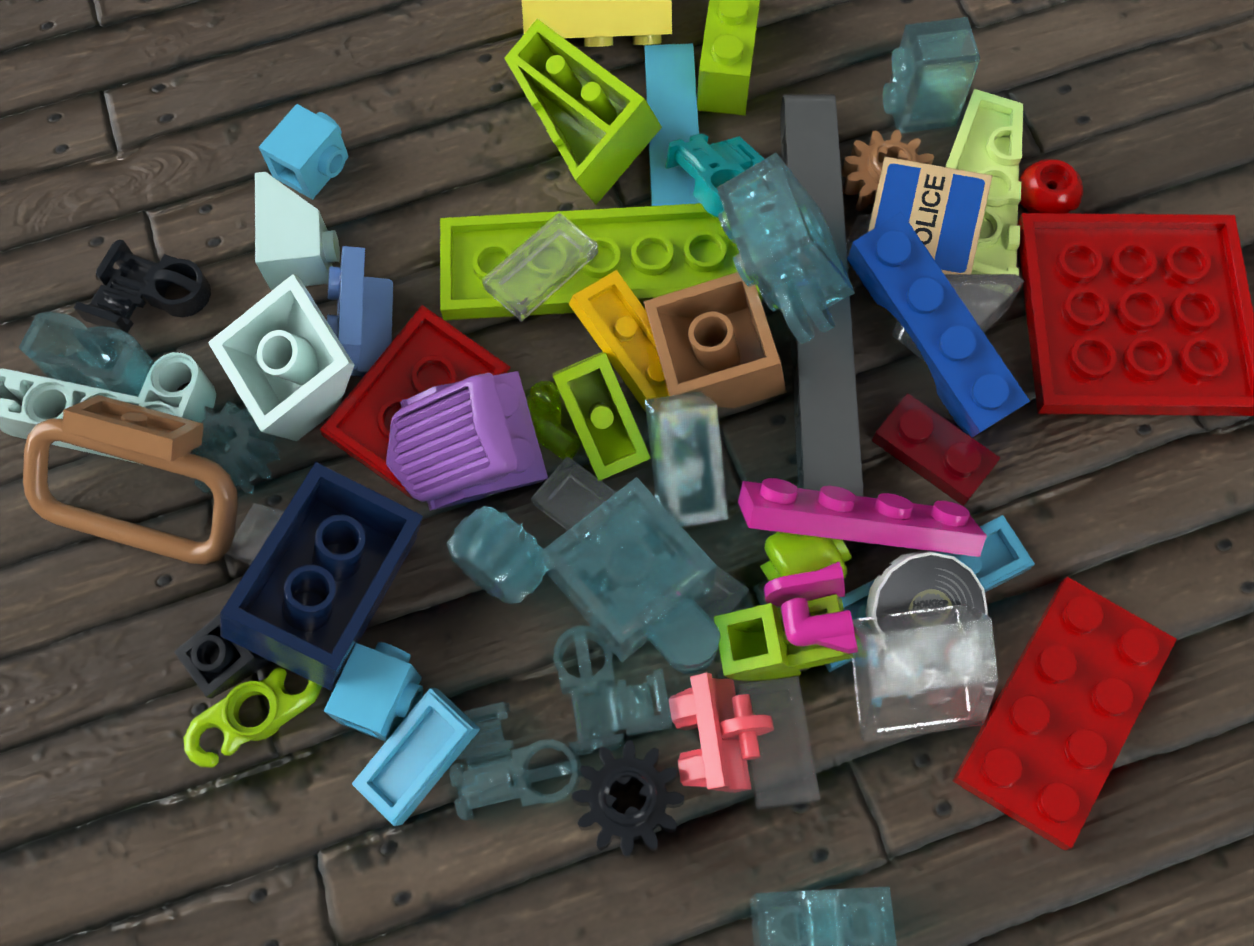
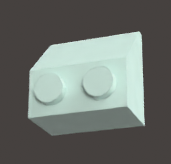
(285, 361)

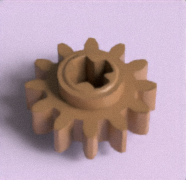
(866, 162)

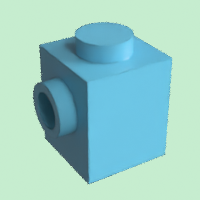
(305, 151)
(375, 690)

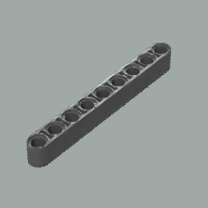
(824, 366)

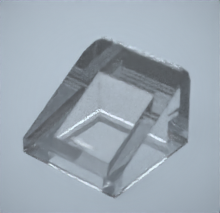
(254, 532)

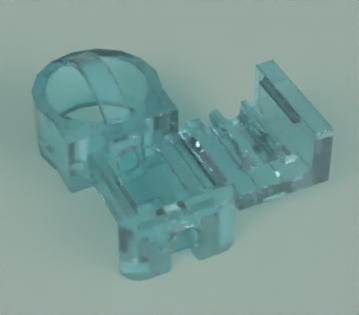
(611, 706)
(491, 764)

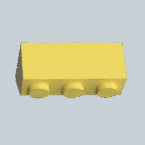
(602, 19)

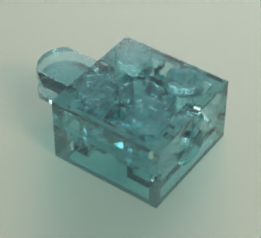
(784, 245)
(632, 585)

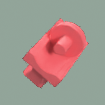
(725, 731)

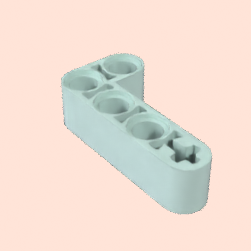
(46, 397)

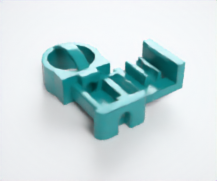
(711, 165)

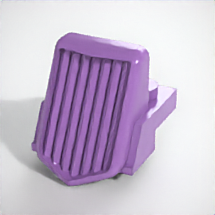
(465, 441)

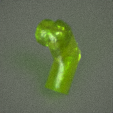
(545, 412)

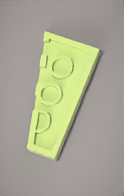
(992, 145)

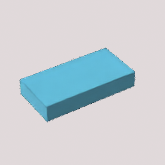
(415, 756)

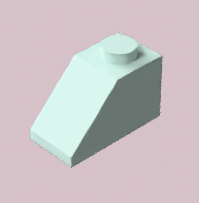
(290, 236)

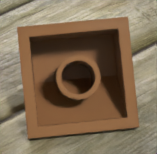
(716, 342)

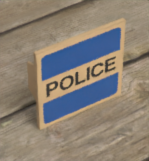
(940, 205)

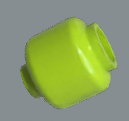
(802, 553)

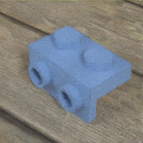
(363, 310)

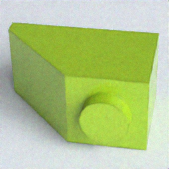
(601, 415)

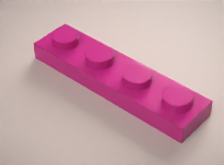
(843, 516)

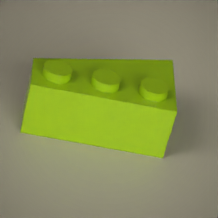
(585, 108)

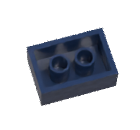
(320, 576)

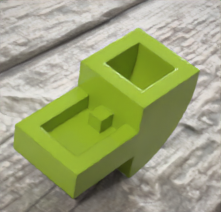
(756, 644)

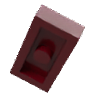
(935, 449)

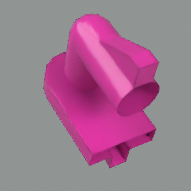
(802, 629)

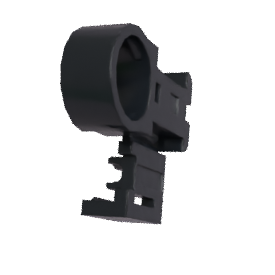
(140, 277)

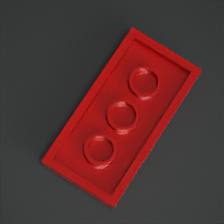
(1065, 713)

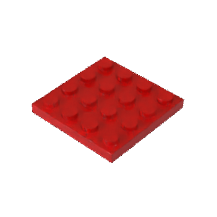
(1138, 314)

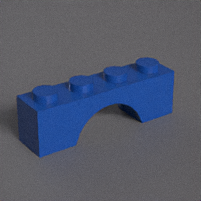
(916, 292)

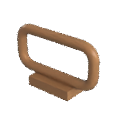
(140, 437)

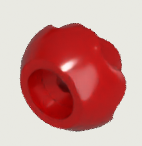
(1052, 173)

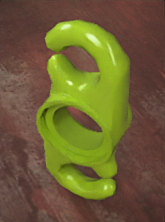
(225, 716)

